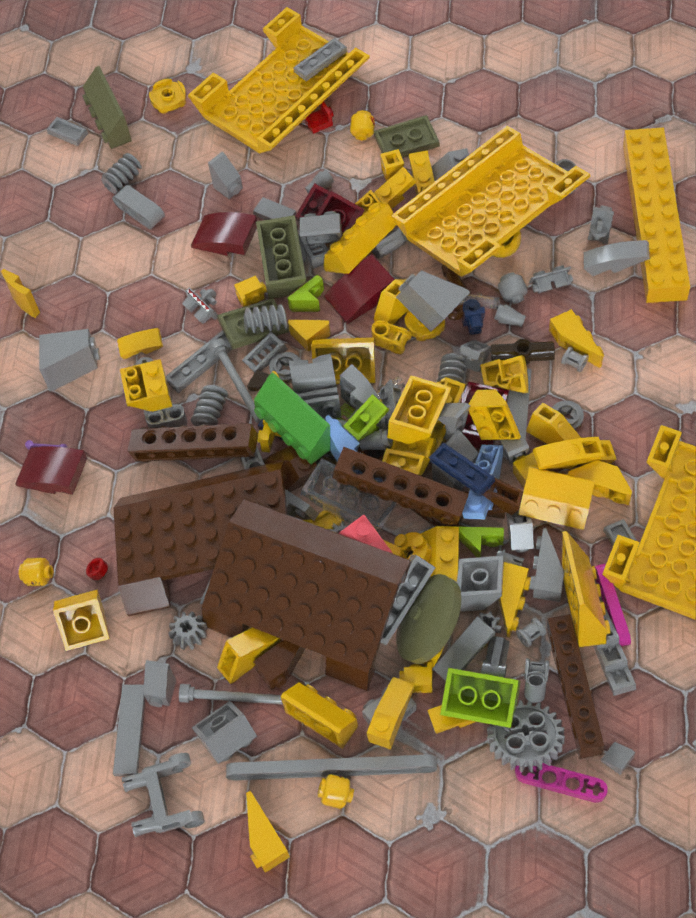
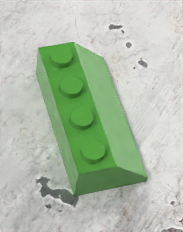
(292, 419)

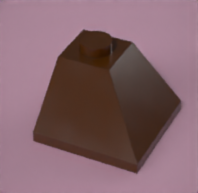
(297, 469)

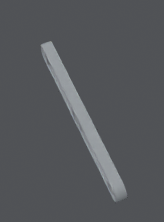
(337, 766)

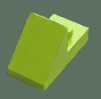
(306, 297)
(366, 417)
(476, 536)

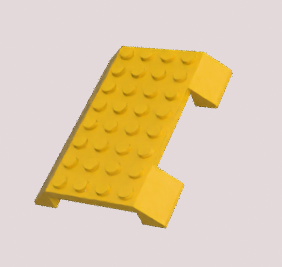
(272, 96)
(484, 201)
(665, 561)

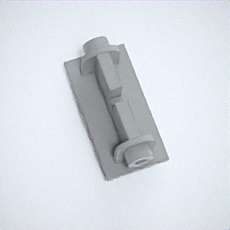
(543, 280)
(389, 397)

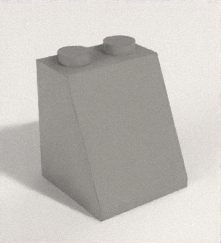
(430, 298)
(66, 356)

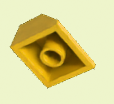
(81, 620)

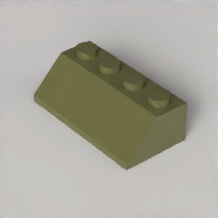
(105, 109)
(281, 256)

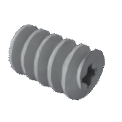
(120, 172)
(265, 318)
(452, 367)
(209, 405)

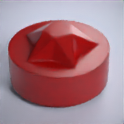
(96, 569)

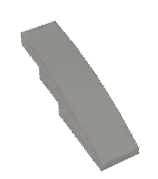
(614, 662)

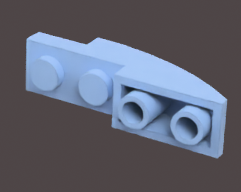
(341, 438)
(491, 461)

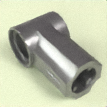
(496, 657)

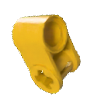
(392, 337)

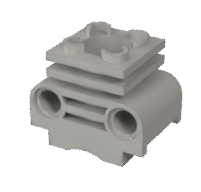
(316, 385)

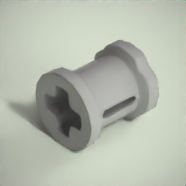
(575, 359)
(531, 632)

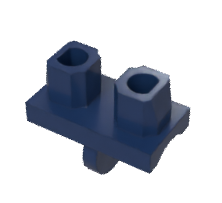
(473, 316)

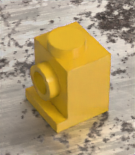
(391, 163)
(250, 291)
(420, 676)

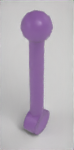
(29, 444)

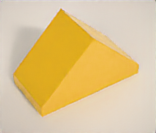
(308, 330)

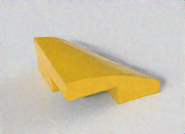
(506, 374)

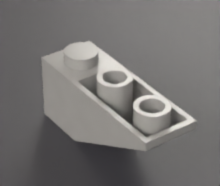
(549, 573)

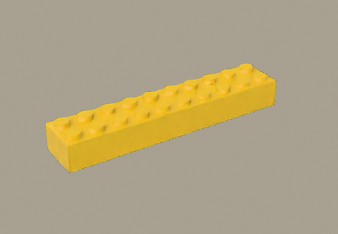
(656, 215)

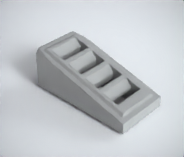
(317, 260)
(264, 344)

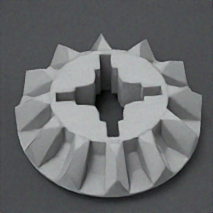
(282, 358)
(577, 413)

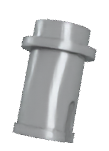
(509, 558)

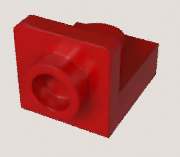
(320, 119)

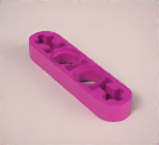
(613, 606)
(559, 784)

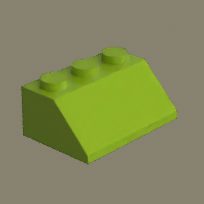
(480, 697)

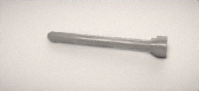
(219, 348)
(188, 693)

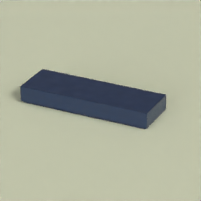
(462, 469)

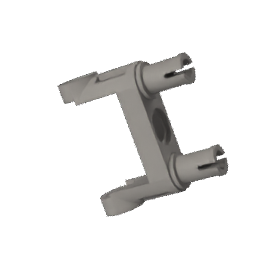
(151, 779)

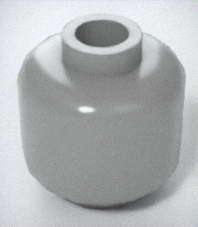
(512, 288)

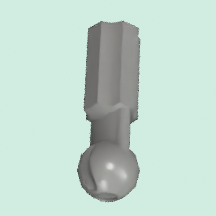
(389, 243)

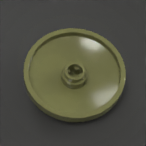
(429, 620)

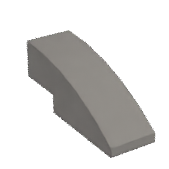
(615, 256)
(359, 388)

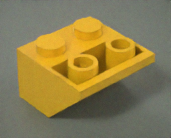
(146, 386)
(492, 416)

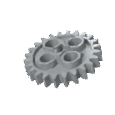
(526, 736)

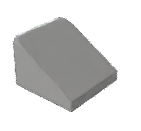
(618, 757)

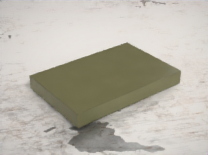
(408, 137)
(233, 326)

